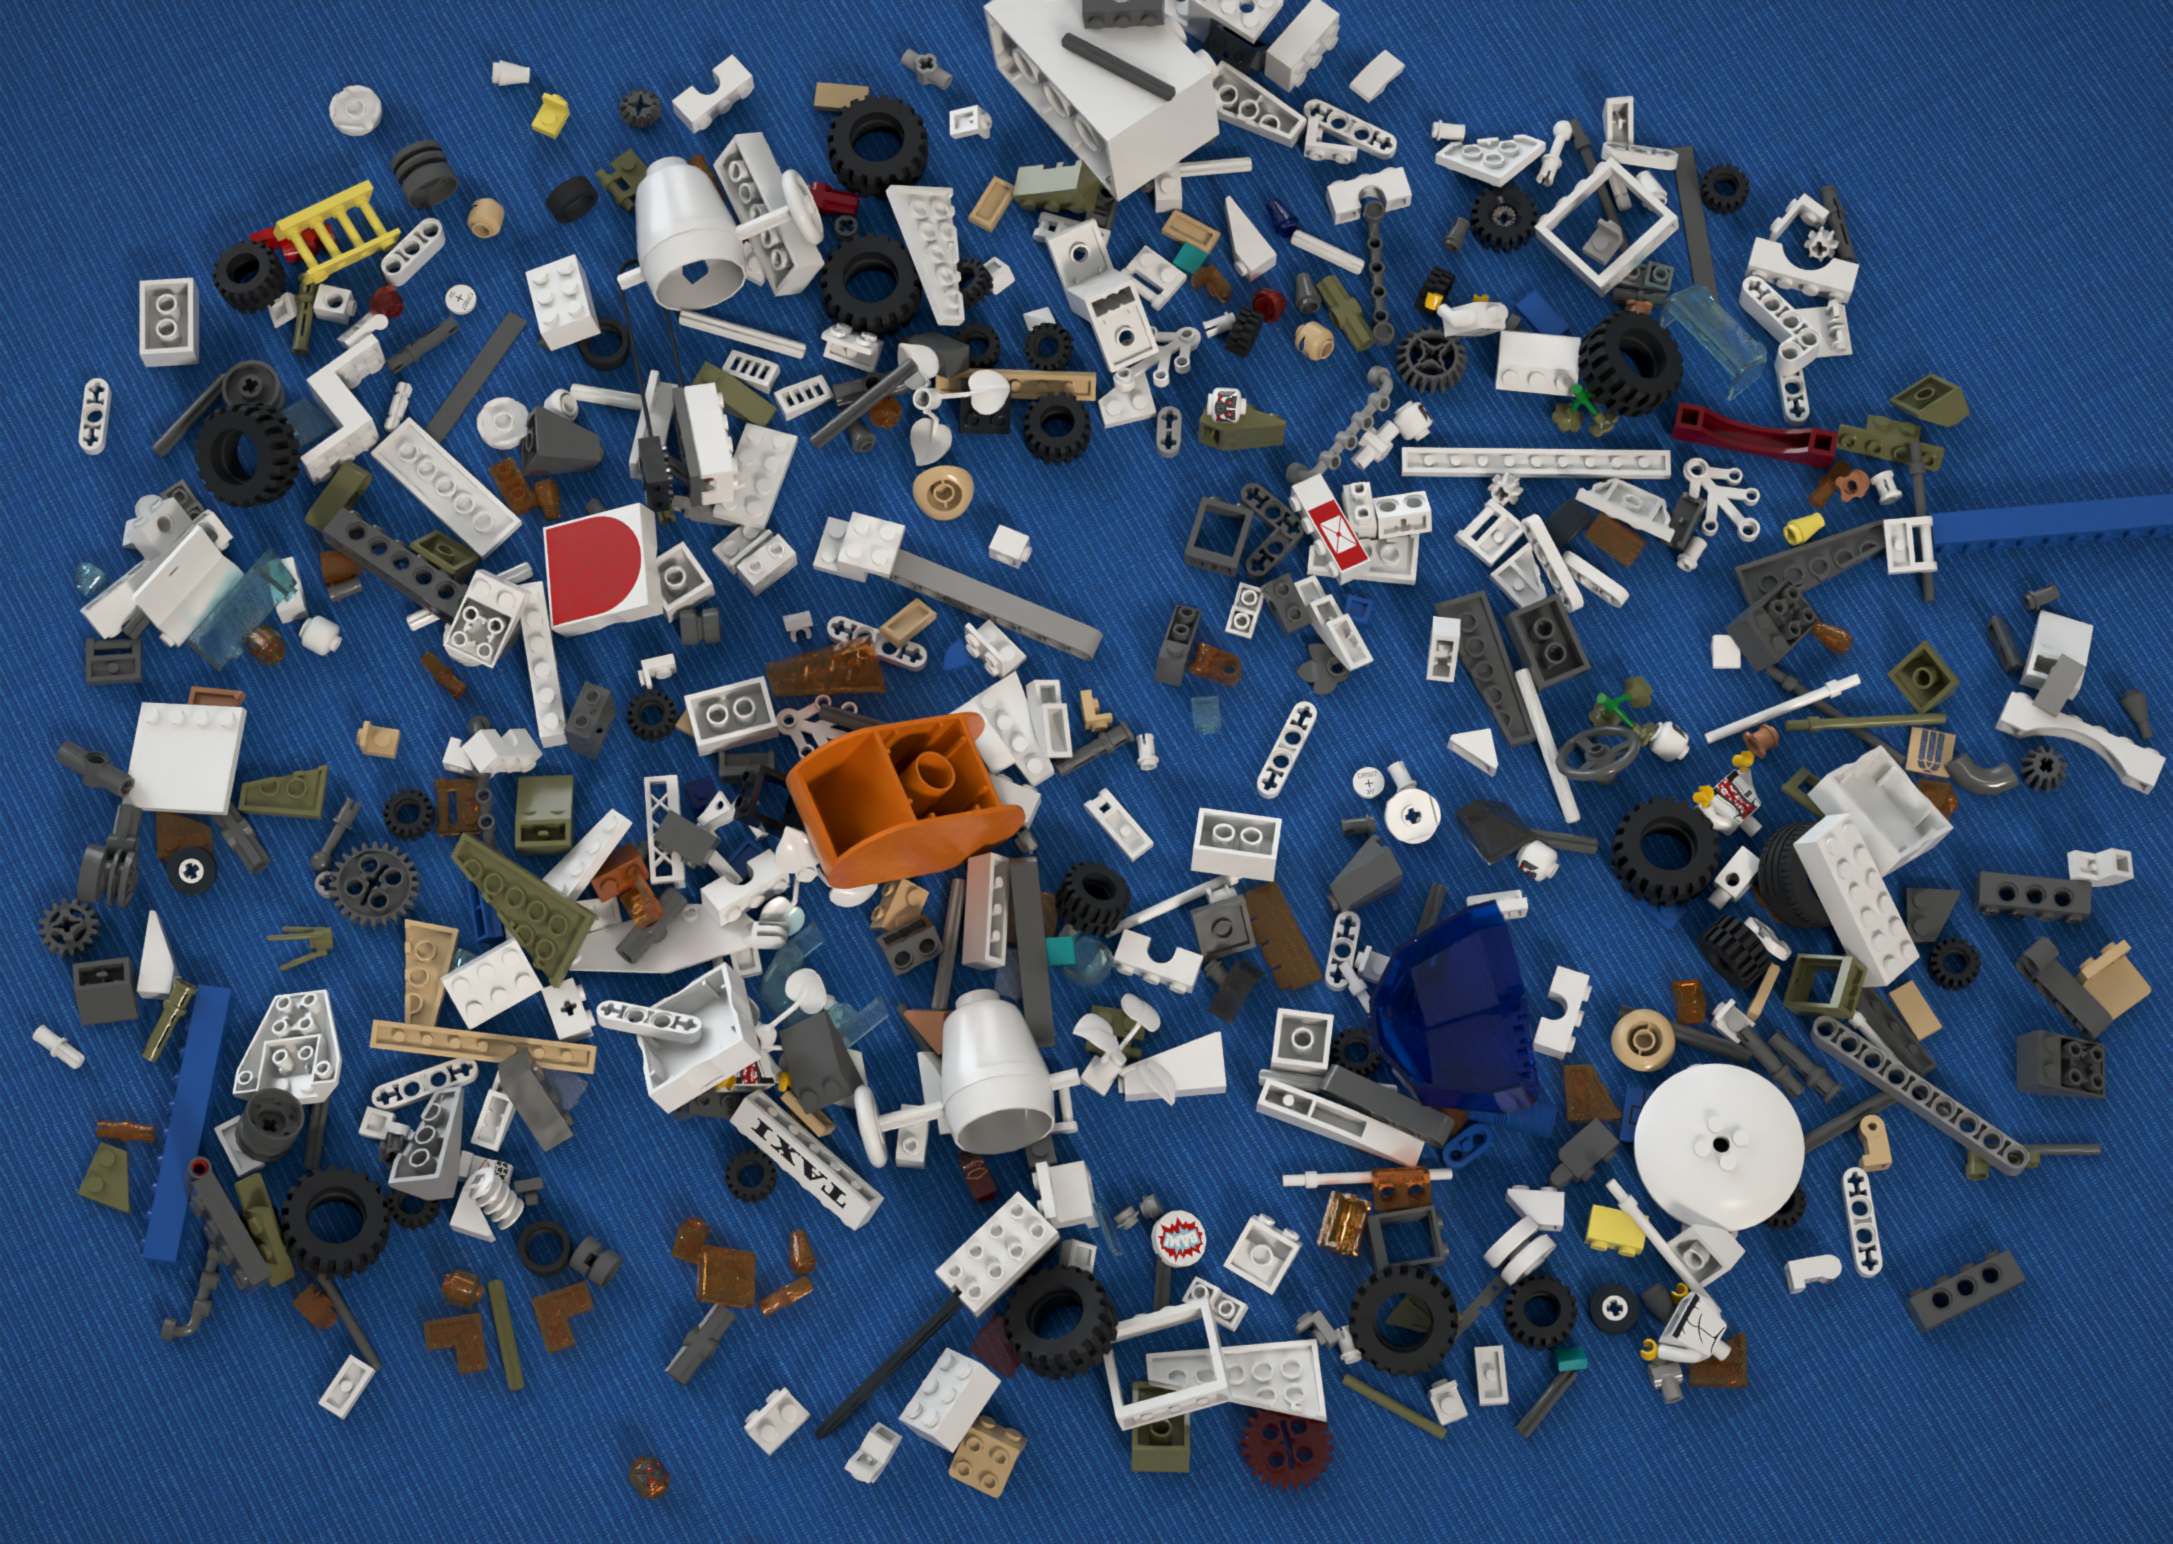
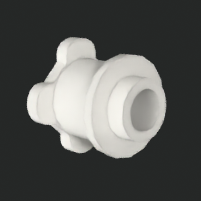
(1220, 894)

